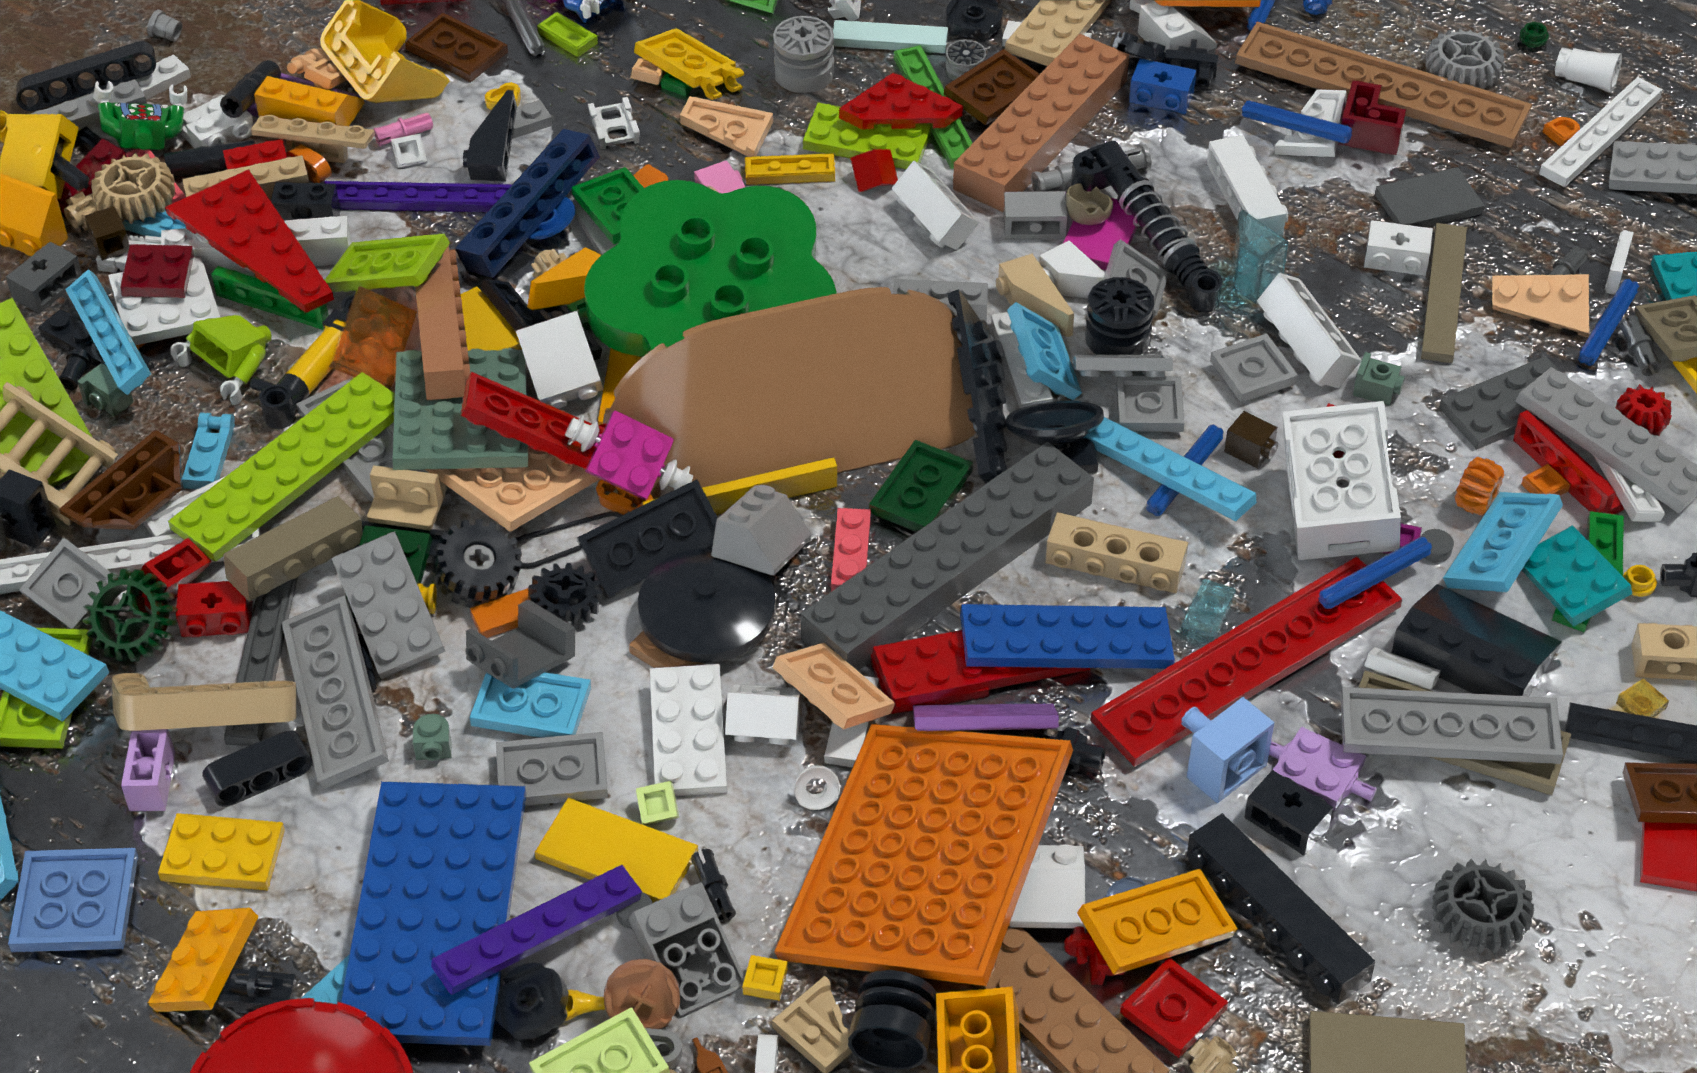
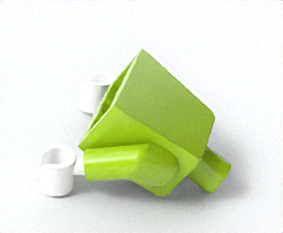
(229, 346)

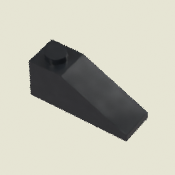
(492, 141)

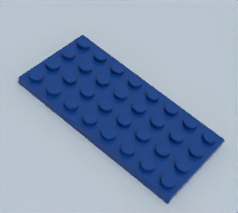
(432, 881)

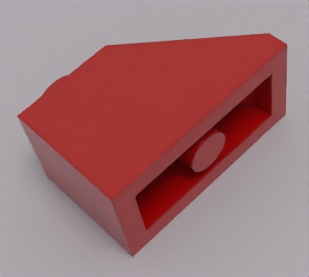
(177, 566)

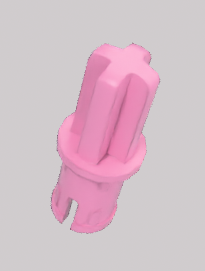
(403, 128)

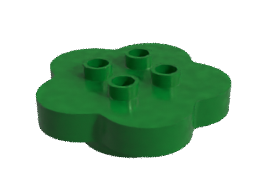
(701, 259)

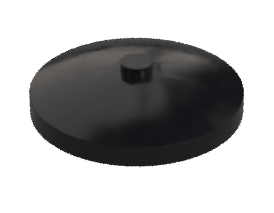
(705, 607)

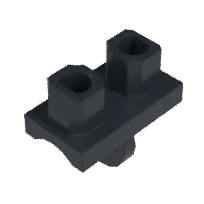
(1195, 59)
(256, 988)

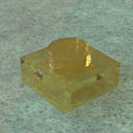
(1642, 700)

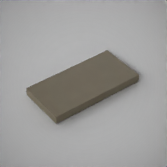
(1384, 1044)

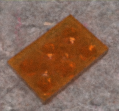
(372, 336)

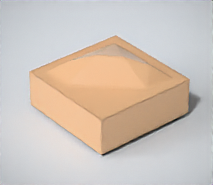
(647, 72)

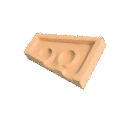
(728, 124)

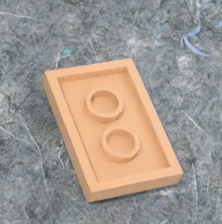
(833, 685)

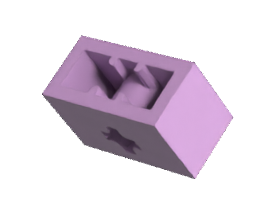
(148, 770)

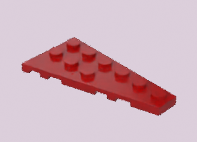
(251, 233)

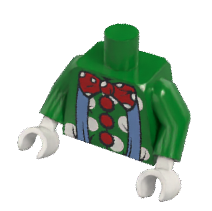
(141, 124)

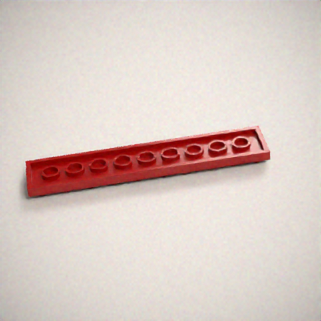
(1239, 664)

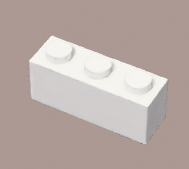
(934, 206)

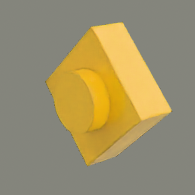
(765, 977)

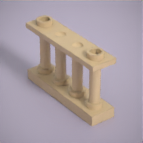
(100, 452)

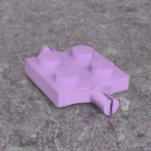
(1321, 767)

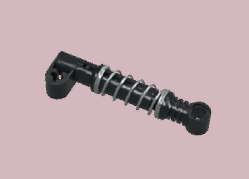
(1139, 197)

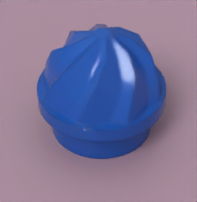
(1316, 6)

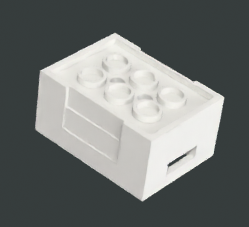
(1332, 514)

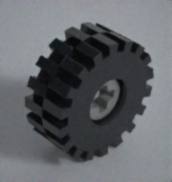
(461, 574)

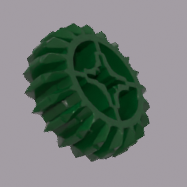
(132, 601)

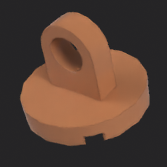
(646, 988)

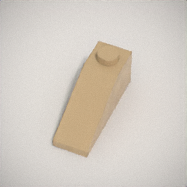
(1030, 286)

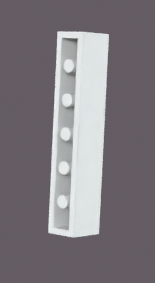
(321, 239)

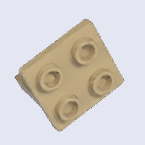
(405, 497)

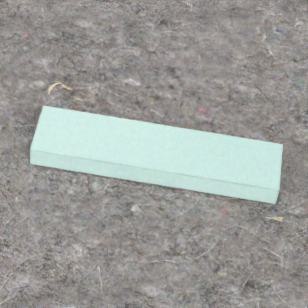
(889, 36)

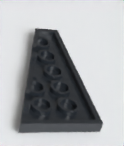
(982, 378)

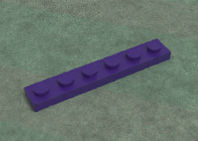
(535, 929)

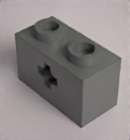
(43, 277)

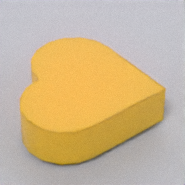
(494, 95)

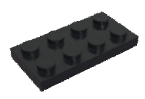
(638, 541)

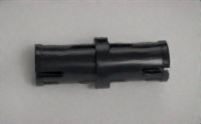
(714, 883)

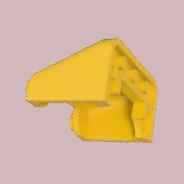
(365, 50)

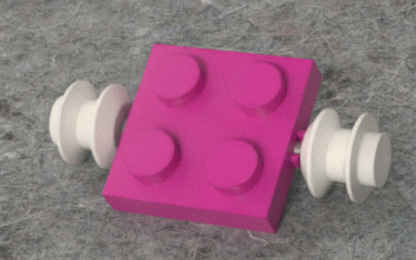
(628, 454)

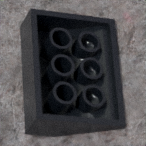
(1474, 644)

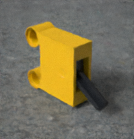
(40, 151)

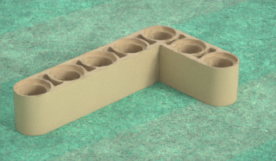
(188, 706)

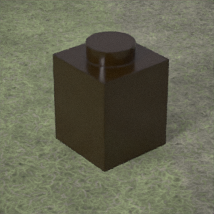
(107, 233)
(1251, 440)

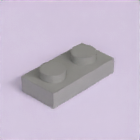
(531, 118)

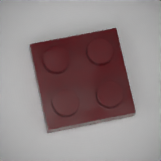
(157, 271)

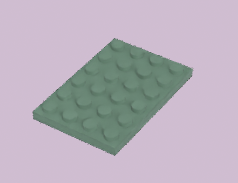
(435, 433)

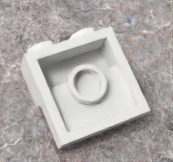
(210, 126)

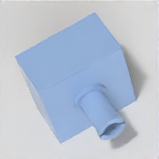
(1227, 748)

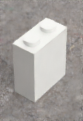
(560, 360)

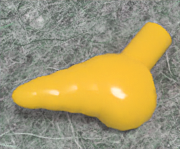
(582, 1003)

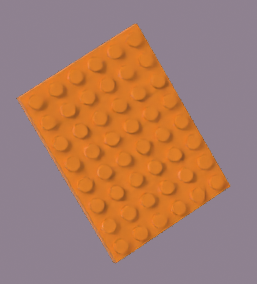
(926, 853)

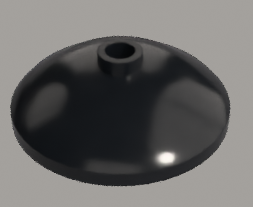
(1055, 422)

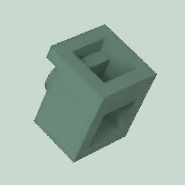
(1378, 380)
(102, 391)

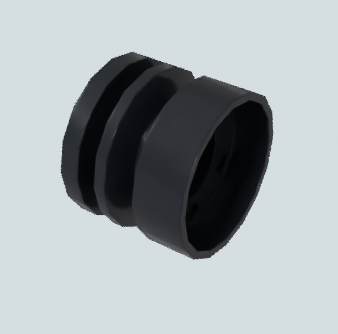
(1119, 317)
(892, 1020)

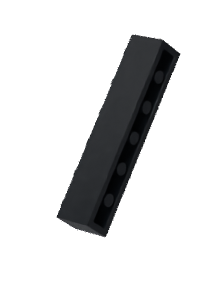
(1280, 909)

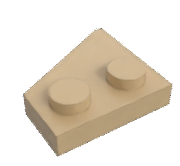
(815, 1027)

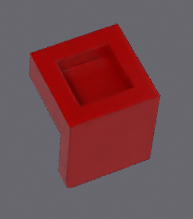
(874, 169)

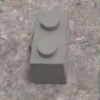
(1035, 215)

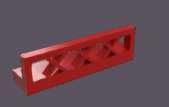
(1548, 448)

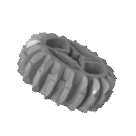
(1466, 58)

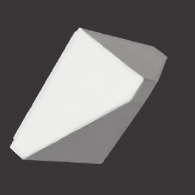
(408, 150)

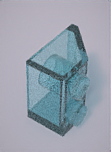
(1256, 256)

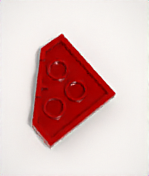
(899, 104)

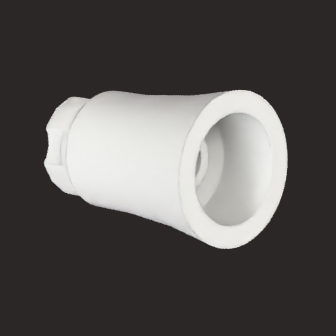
(1589, 67)

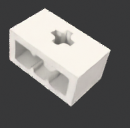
(1398, 248)

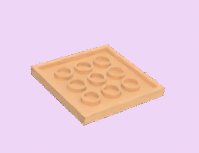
(518, 493)

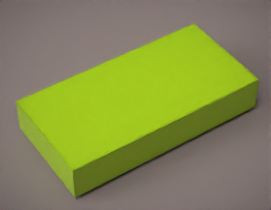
(567, 34)

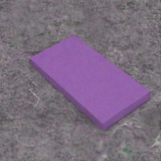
(985, 717)

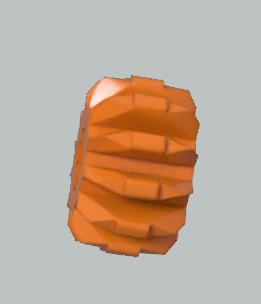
(1479, 485)

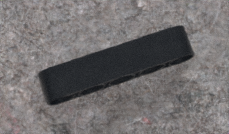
(77, 87)

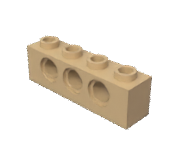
(1116, 552)
(1665, 651)

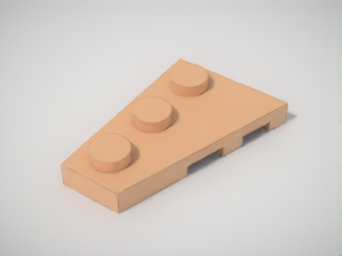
(1546, 298)

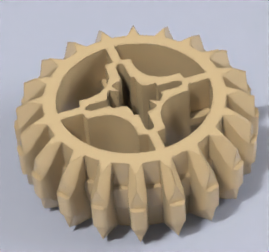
(134, 187)

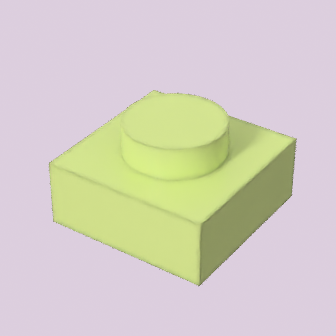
(657, 803)

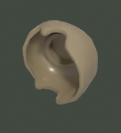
(1088, 207)

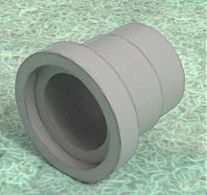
(164, 26)

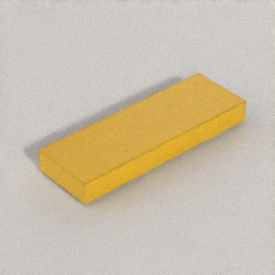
(790, 169)

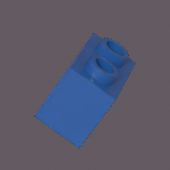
(1162, 86)

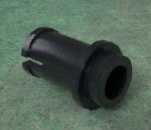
(77, 363)

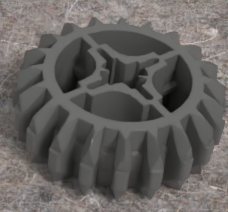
(1489, 898)

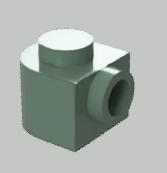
(432, 738)

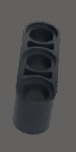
(257, 768)

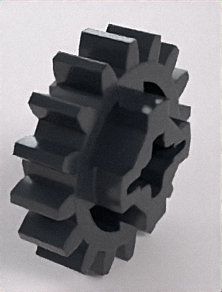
(567, 593)

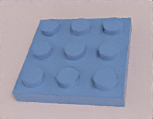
(73, 900)

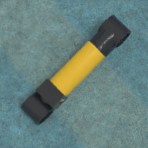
(280, 399)

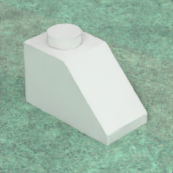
(1071, 270)

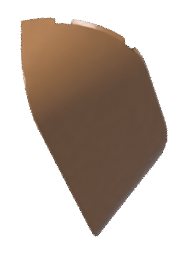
(804, 385)

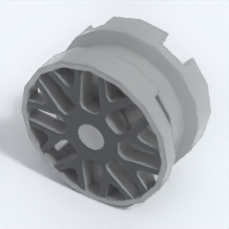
(961, 60)

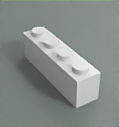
(1245, 182)
(1308, 331)

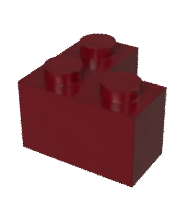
(1372, 124)

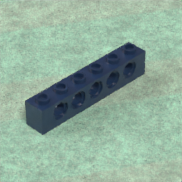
(527, 203)

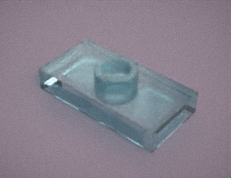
(1208, 611)

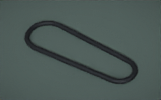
(559, 527)

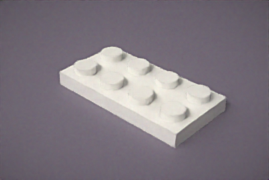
(688, 729)

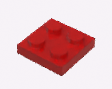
(1174, 1007)

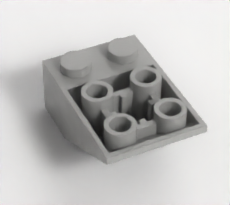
(691, 943)

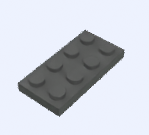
(1489, 408)

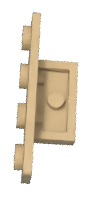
(324, 137)

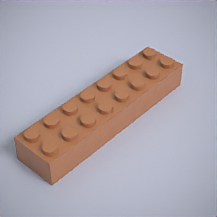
(1041, 121)

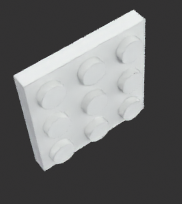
(163, 317)

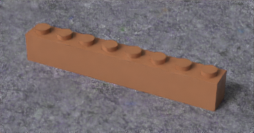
(443, 331)

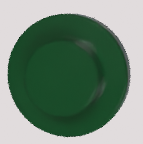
(1534, 35)

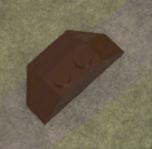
(130, 487)

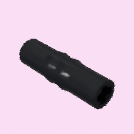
(242, 95)
(200, 159)

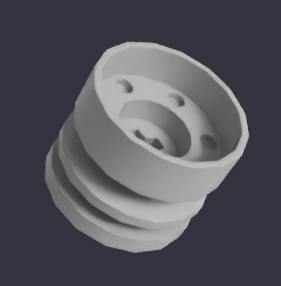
(803, 54)

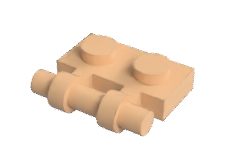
(317, 68)

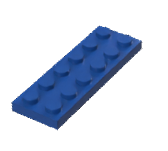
(1066, 636)

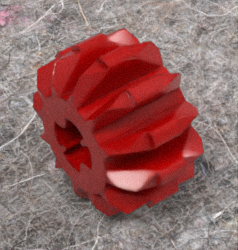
(1646, 408)

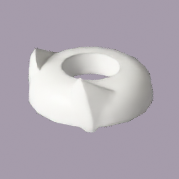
(819, 800)

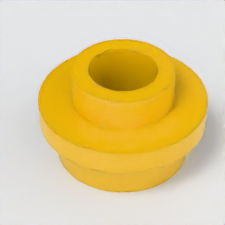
(1641, 580)

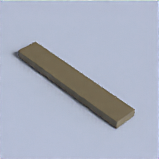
(1444, 293)

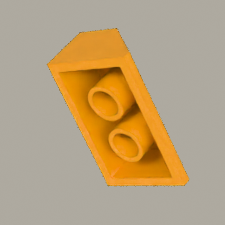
(306, 102)
(29, 216)

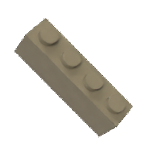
(293, 548)

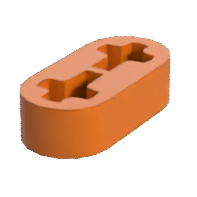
(315, 164)
(618, 502)

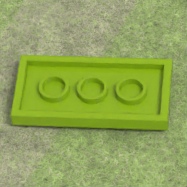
(834, 136)
(387, 263)
(28, 726)

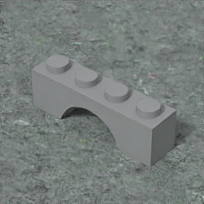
(84, 110)

